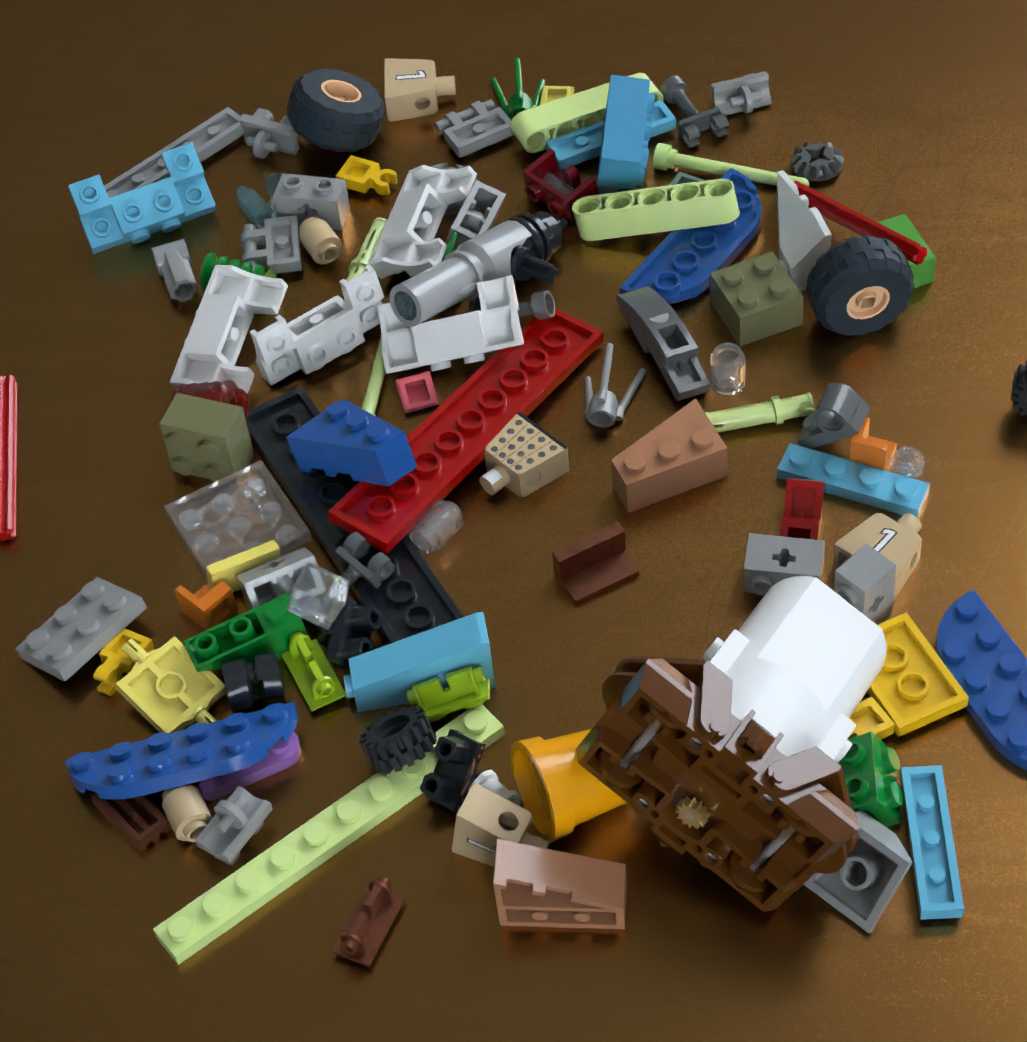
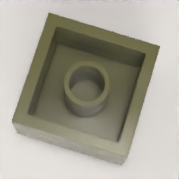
(756, 298)
(205, 437)

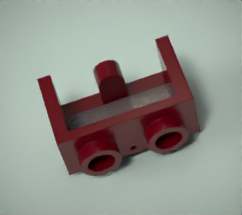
(555, 187)

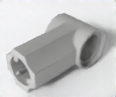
(175, 266)

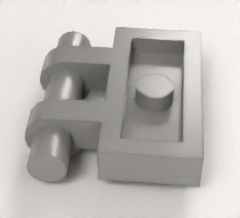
(474, 127)
(281, 243)

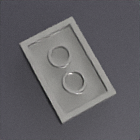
(81, 628)

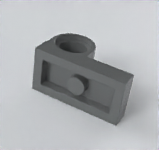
(835, 417)

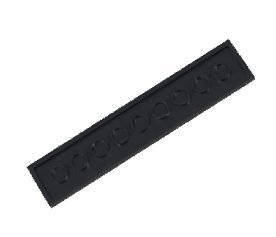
(412, 595)

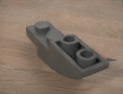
(667, 339)

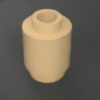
(320, 240)
(186, 811)

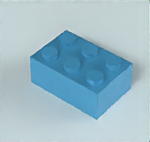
(625, 134)

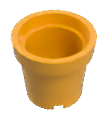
(556, 786)

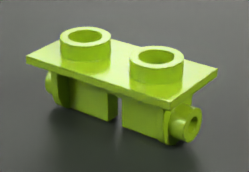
(312, 672)
(465, 690)

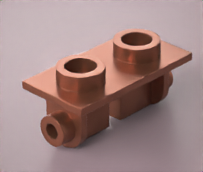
(369, 922)

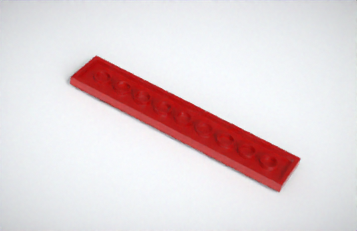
(460, 429)

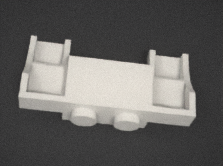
(415, 218)
(223, 324)
(321, 332)
(455, 336)

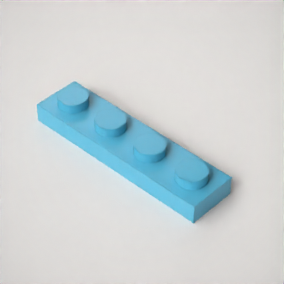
(586, 142)
(855, 480)
(931, 843)

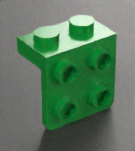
(872, 778)

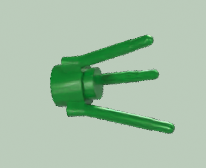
(518, 101)

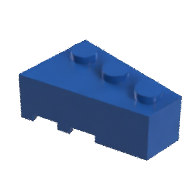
(354, 444)

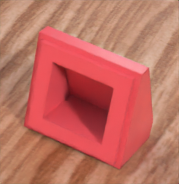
(416, 392)

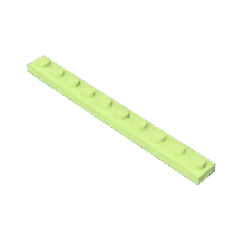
(309, 846)

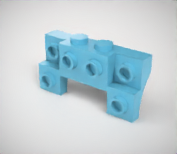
(145, 209)

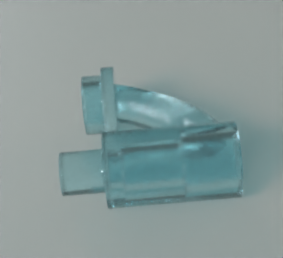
(254, 205)

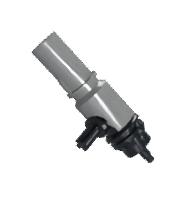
(515, 248)

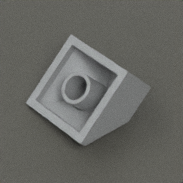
(868, 876)

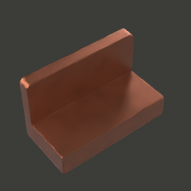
(594, 563)

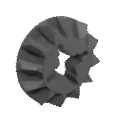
(821, 168)

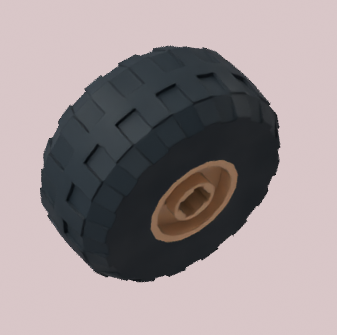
(335, 110)
(860, 285)

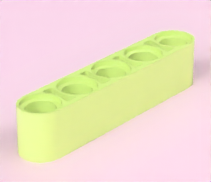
(565, 115)
(656, 209)

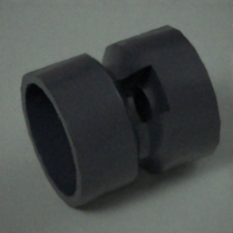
(239, 683)

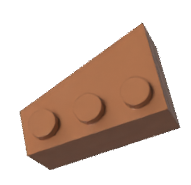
(670, 459)
(557, 888)

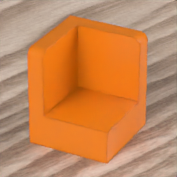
(871, 450)
(206, 606)

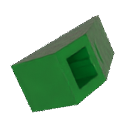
(246, 635)

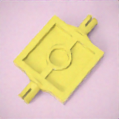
(168, 687)

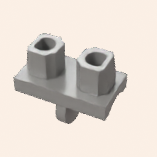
(742, 93)
(268, 135)
(233, 825)

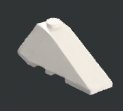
(800, 231)

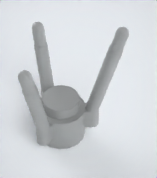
(603, 407)

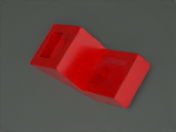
(802, 508)

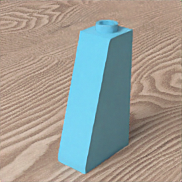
(387, 673)

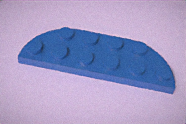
(686, 257)
(990, 673)
(183, 755)

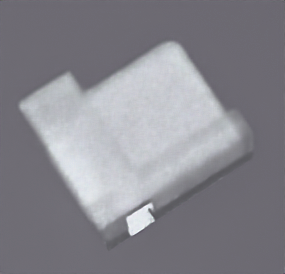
(318, 595)

